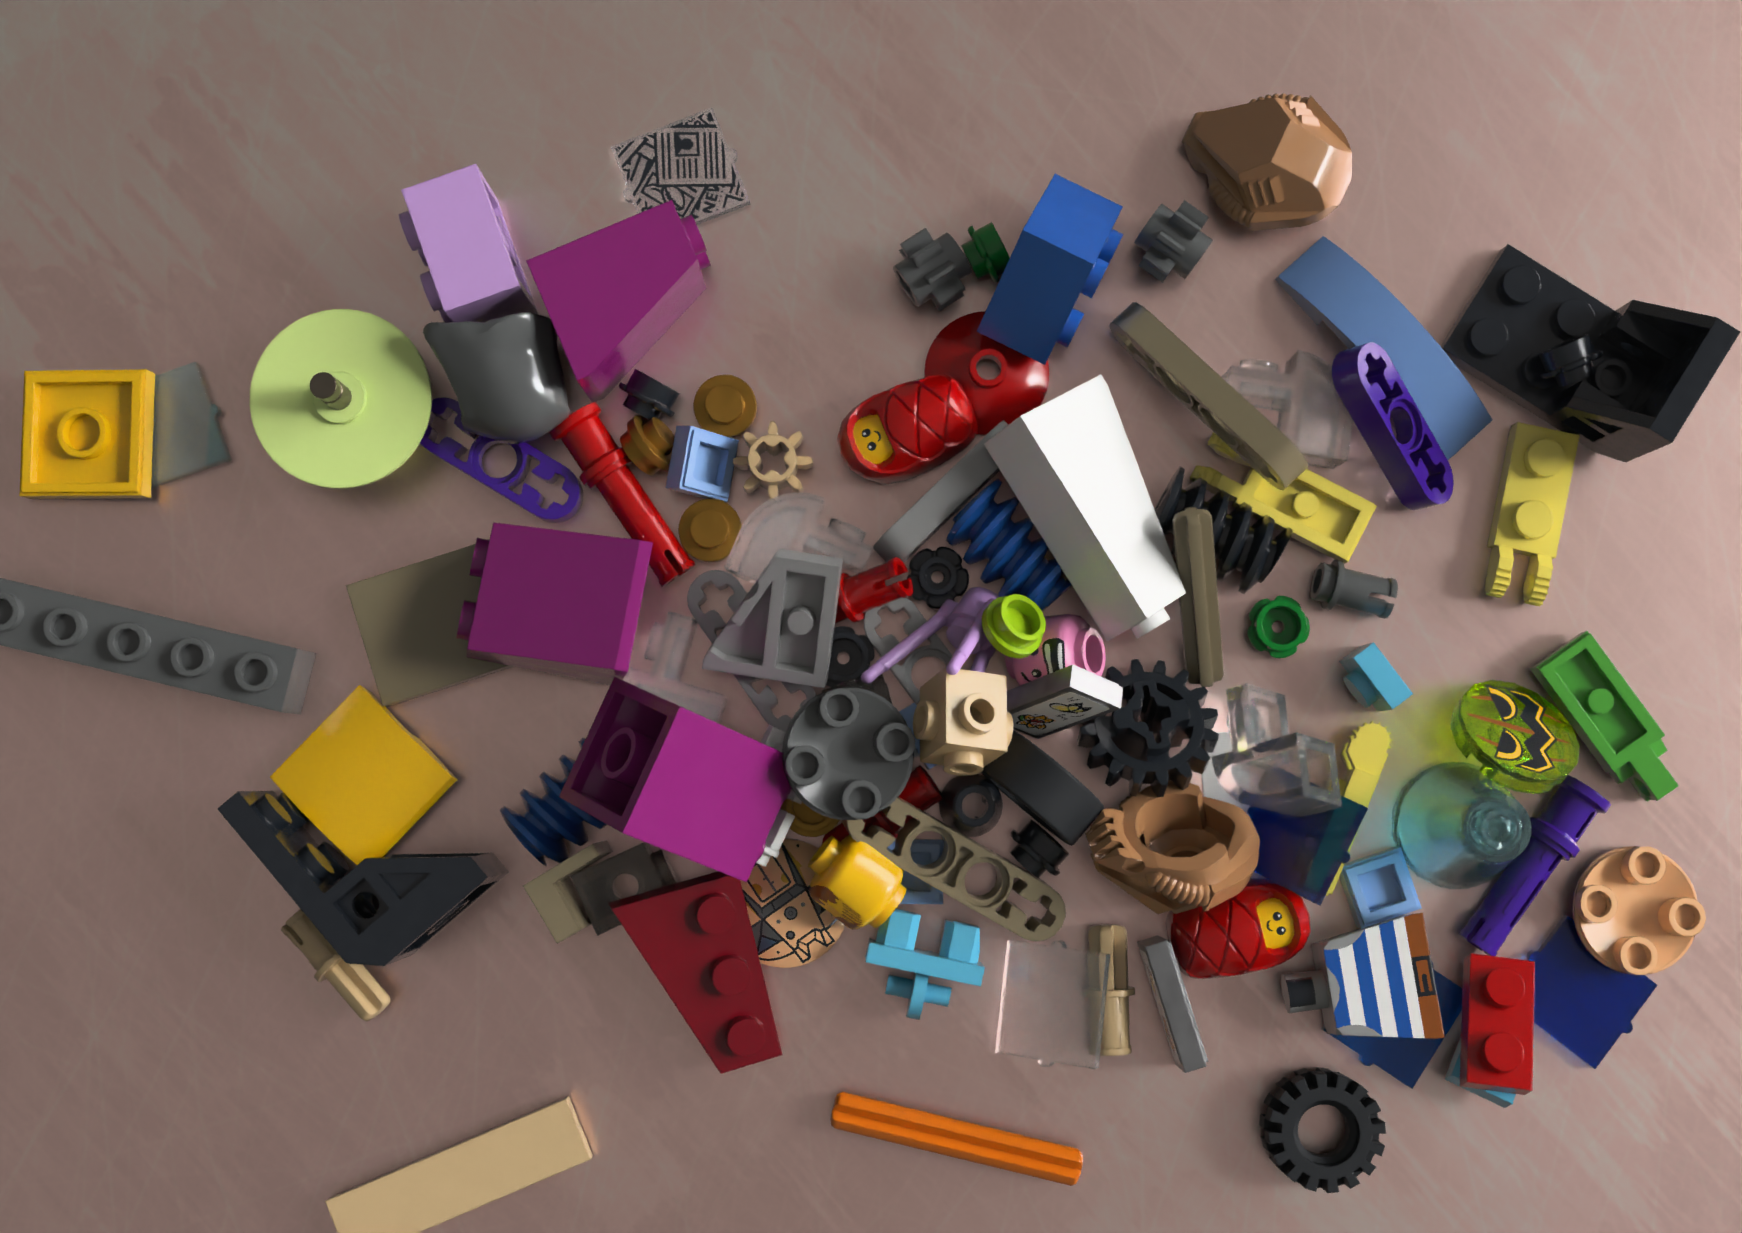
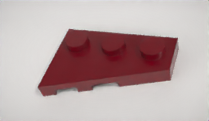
(708, 963)

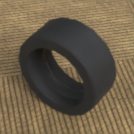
(1044, 789)

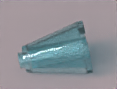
(1458, 826)

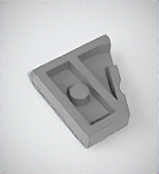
(783, 622)

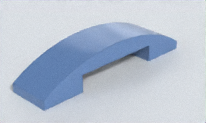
(1363, 311)

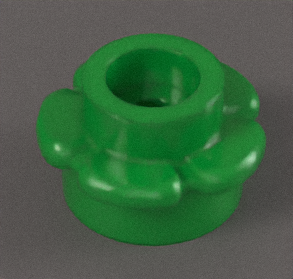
(986, 252)
(1294, 632)

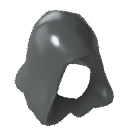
(503, 374)

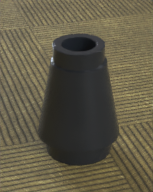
(951, 805)

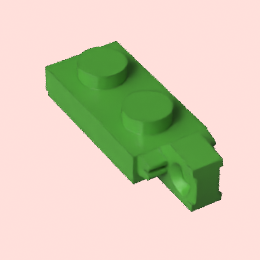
(1606, 715)

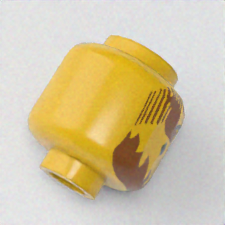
(855, 882)

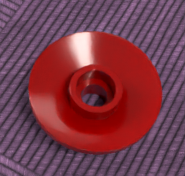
(1009, 395)

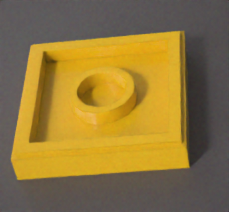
(87, 434)

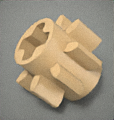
(774, 445)

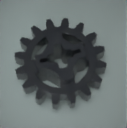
(1165, 710)

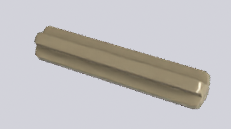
(1200, 604)

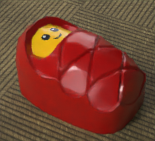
(907, 429)
(1241, 934)

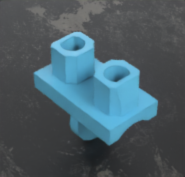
(954, 962)

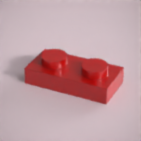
(1497, 1024)

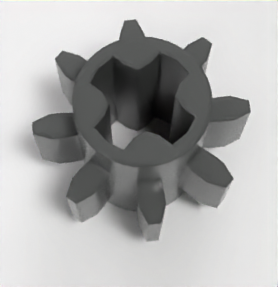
(1173, 241)
(932, 269)

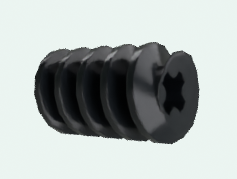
(1235, 542)

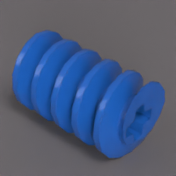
(1007, 549)
(550, 819)

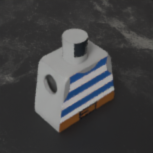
(1371, 982)

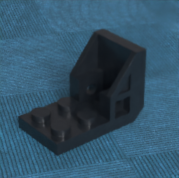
(1643, 384)
(413, 890)

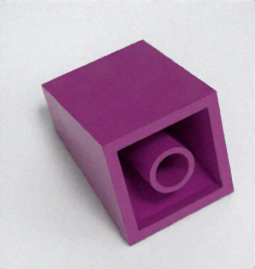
(620, 291)
(556, 601)
(678, 780)

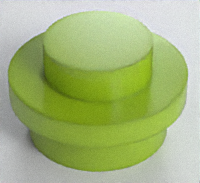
(1014, 625)

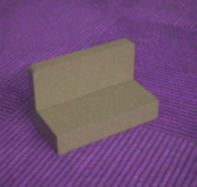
(557, 896)

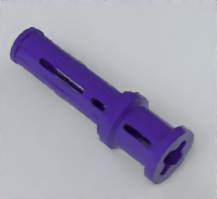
(1551, 840)

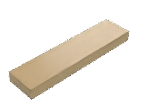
(465, 1174)

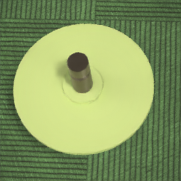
(340, 398)

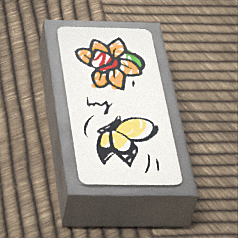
(1061, 701)
(1173, 1003)

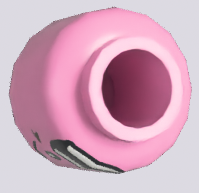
(1064, 643)

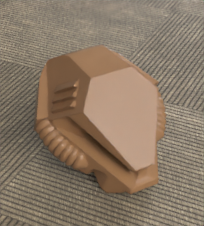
(1271, 160)
(1175, 848)

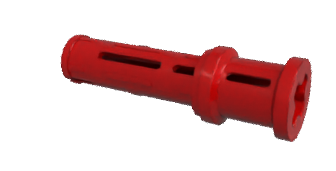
(607, 468)

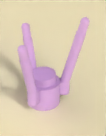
(963, 632)

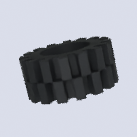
(1360, 1136)

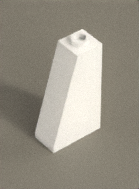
(1091, 507)

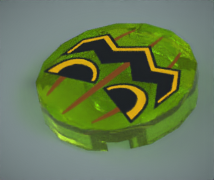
(1515, 736)

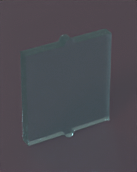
(185, 426)

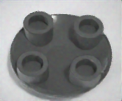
(848, 753)

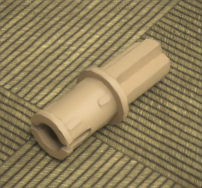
(1113, 941)
(349, 980)

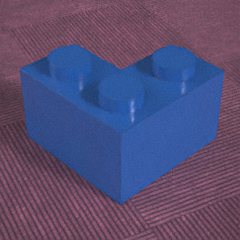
(1054, 261)

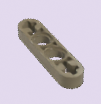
(1208, 396)
(952, 866)

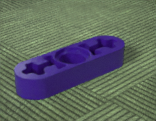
(1371, 395)
(530, 499)

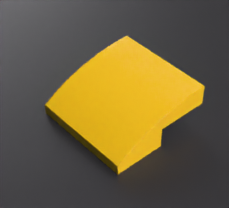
(363, 777)

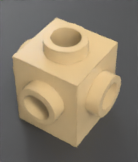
(963, 721)

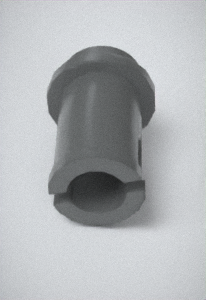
(1351, 589)

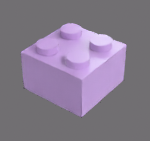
(467, 248)

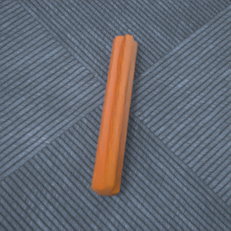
(956, 1138)

